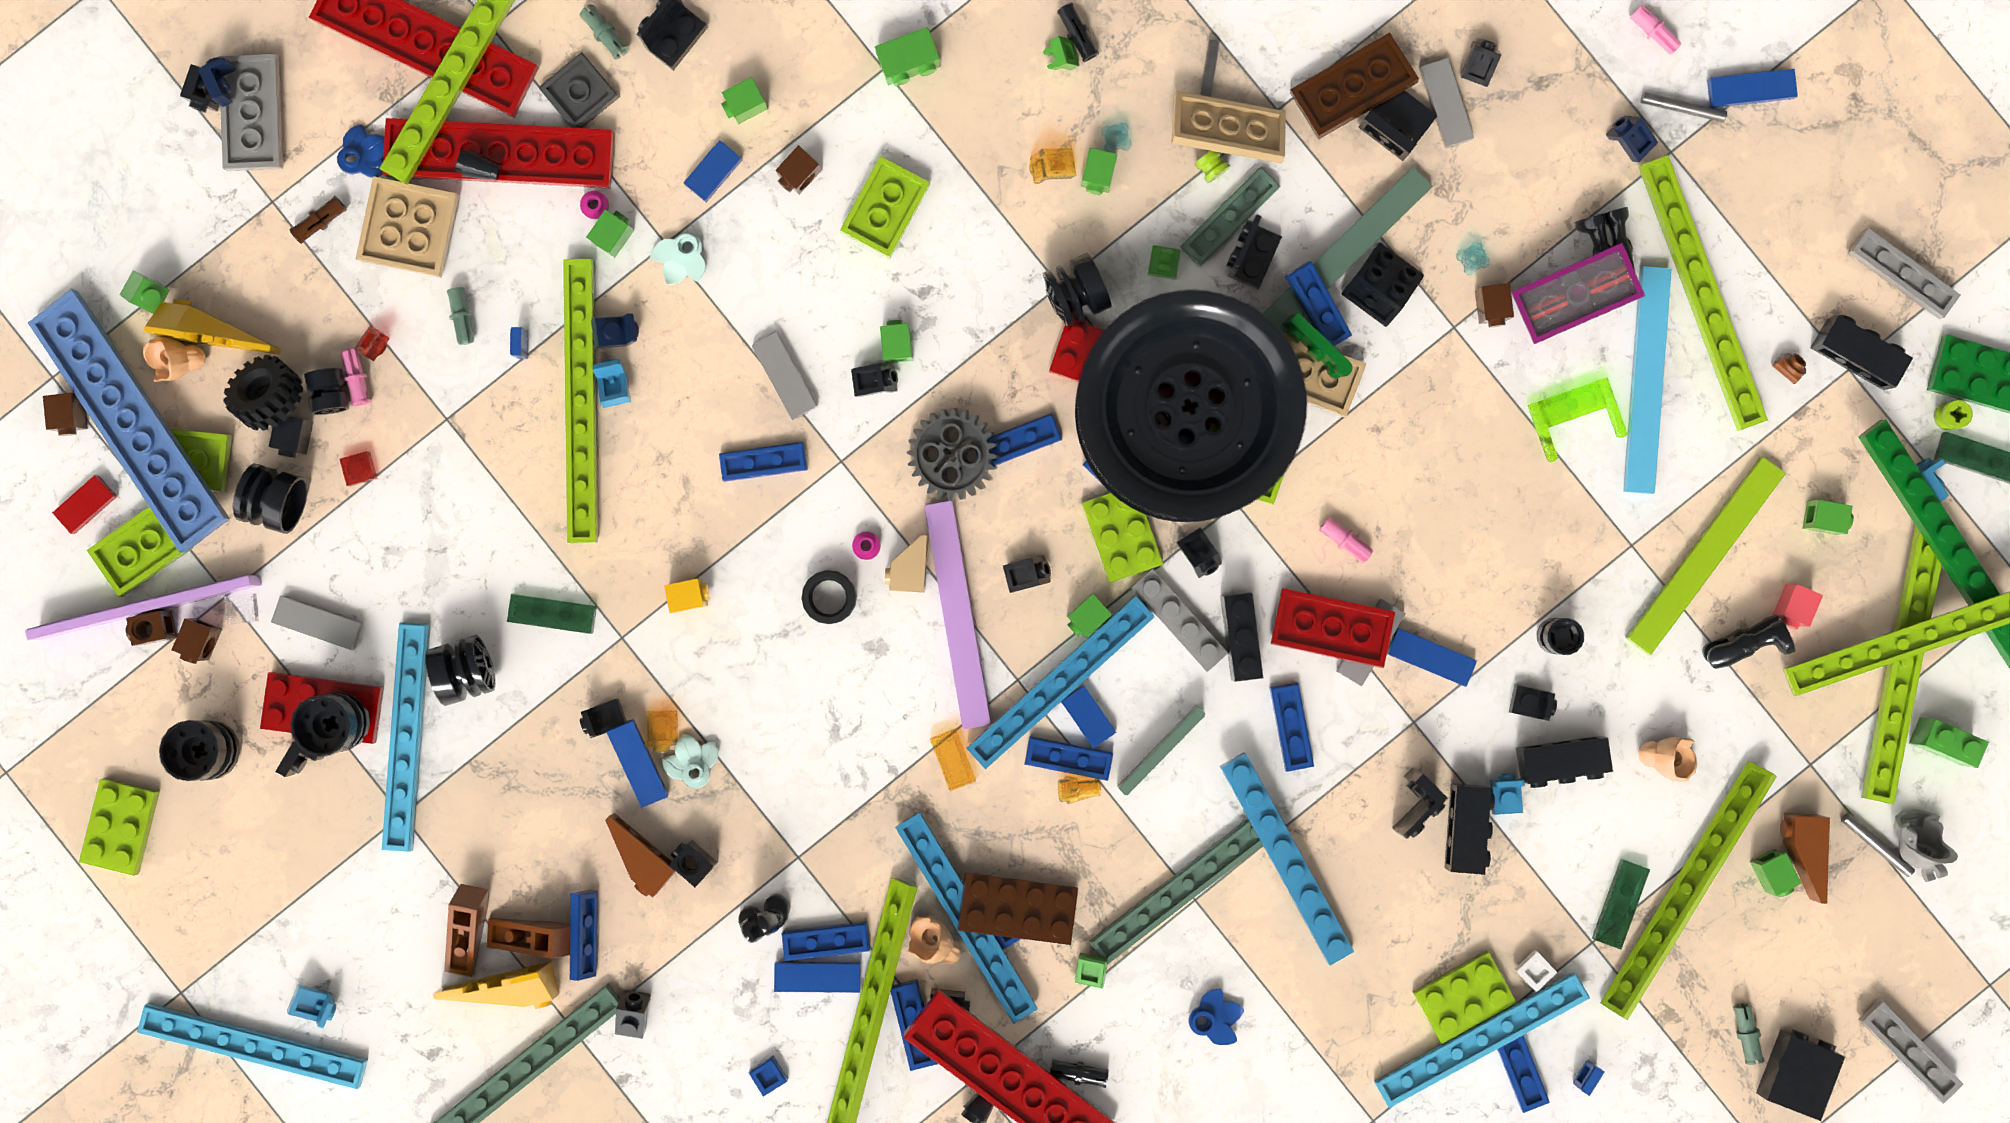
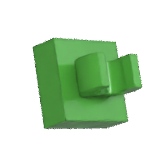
(1063, 53)
(1164, 262)

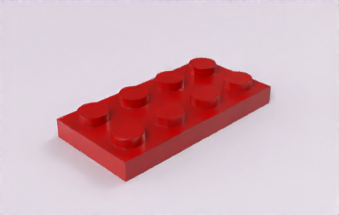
(1332, 628)
(287, 691)

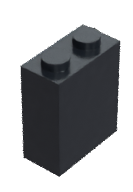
(1801, 1074)

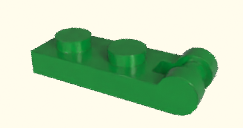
(1318, 346)

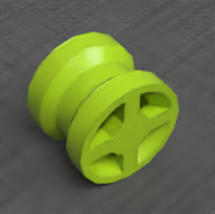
(1212, 165)
(1946, 418)

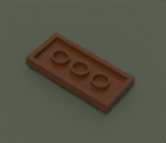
(1354, 85)
(1017, 908)

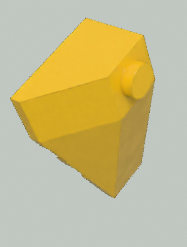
(193, 325)
(519, 987)

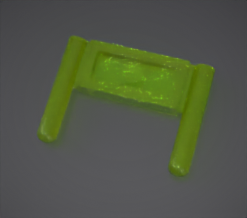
(1571, 406)

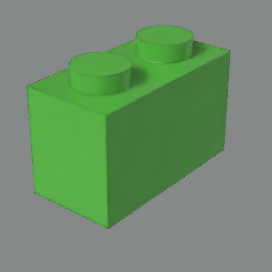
(908, 57)
(1949, 742)

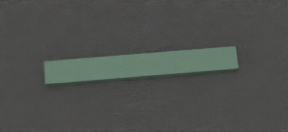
(1356, 240)
(1176, 892)
(535, 1059)

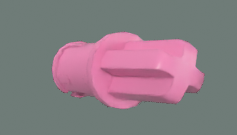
(1654, 28)
(355, 377)
(1346, 539)

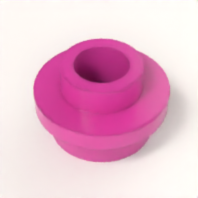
(602, 204)
(875, 548)

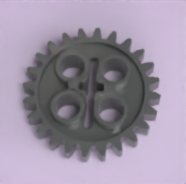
(936, 434)

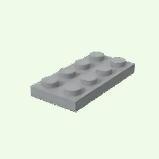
(254, 120)

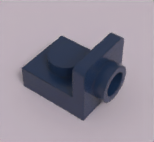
(214, 79)
(1633, 137)
(614, 331)

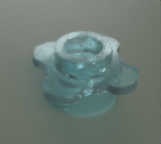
(1116, 130)
(1480, 255)

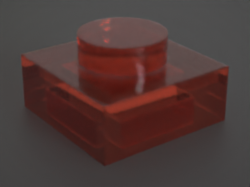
(372, 343)
(358, 469)

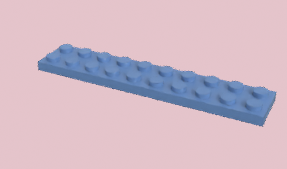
(128, 421)

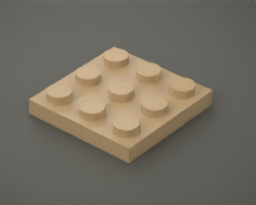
(407, 227)

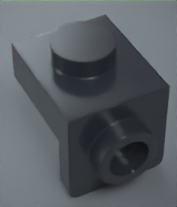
(602, 717)
(632, 1014)

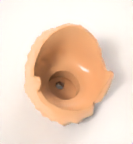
(172, 358)
(1670, 757)
(926, 947)

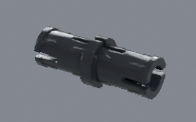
(1076, 30)
(1079, 1073)

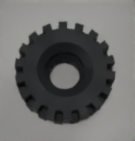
(263, 392)

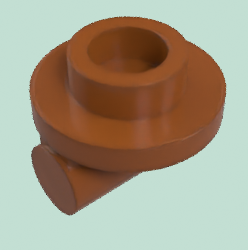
(1791, 366)

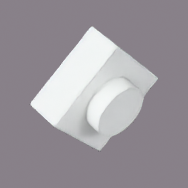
(1535, 970)

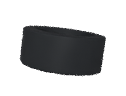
(807, 594)

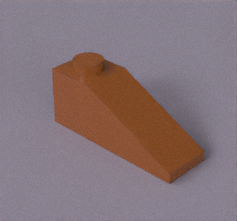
(1808, 846)
(642, 860)
(465, 929)
(529, 937)

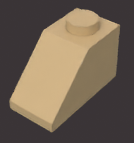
(909, 568)

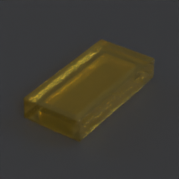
(953, 759)

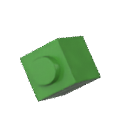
(743, 101)
(1098, 171)
(610, 232)
(144, 292)
(896, 342)
(1828, 517)
(1088, 616)
(1776, 873)

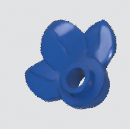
(365, 148)
(1220, 1017)

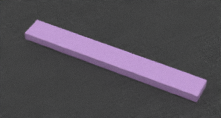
(143, 607)
(957, 615)

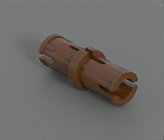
(318, 219)

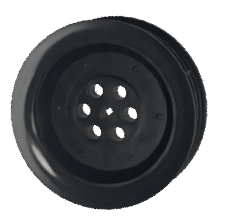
(1231, 352)

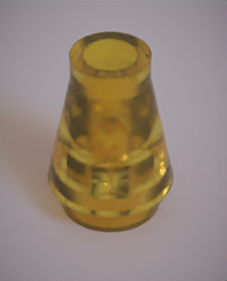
(1077, 789)

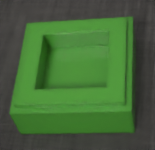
(1091, 970)

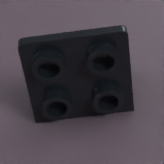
(670, 32)
(1398, 123)
(1253, 257)
(1383, 285)
(1430, 804)

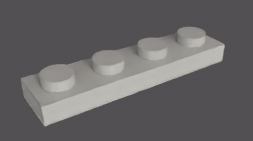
(1904, 273)
(1179, 620)
(1911, 1051)

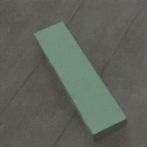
(1230, 216)
(1161, 750)

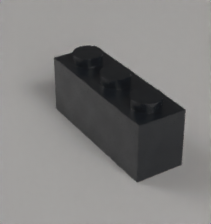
(1862, 352)
(1241, 637)
(1564, 761)
(1469, 829)

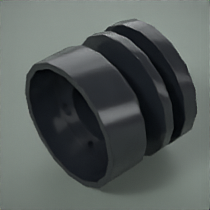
(1077, 290)
(270, 498)
(460, 670)
(316, 729)
(184, 753)

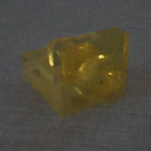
(1052, 165)
(662, 730)

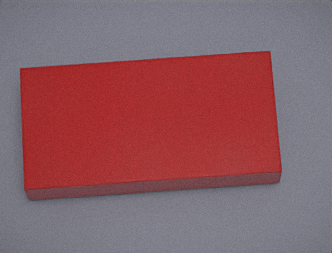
(84, 504)

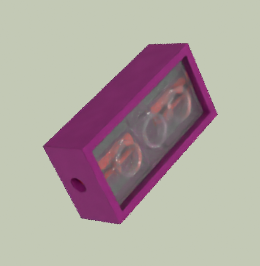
(1578, 293)

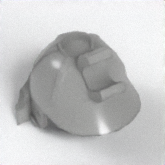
(1922, 843)

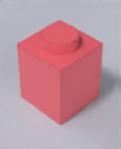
(1797, 606)

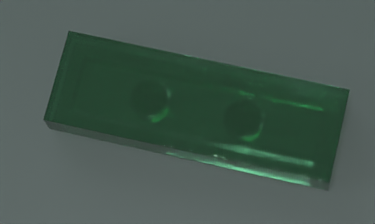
(1974, 456)
(551, 613)
(1620, 904)

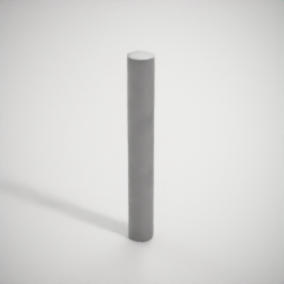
(1209, 69)
(1683, 107)
(1877, 845)

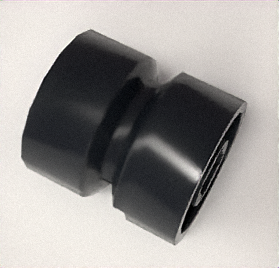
(326, 391)
(1560, 636)

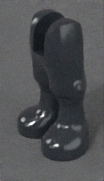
(1596, 229)
(1747, 641)
(756, 924)

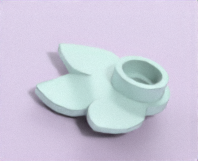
(677, 261)
(691, 757)

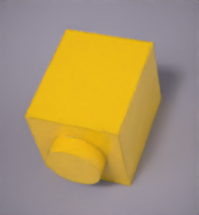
(687, 595)

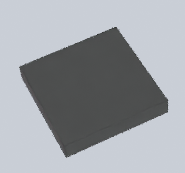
(579, 92)

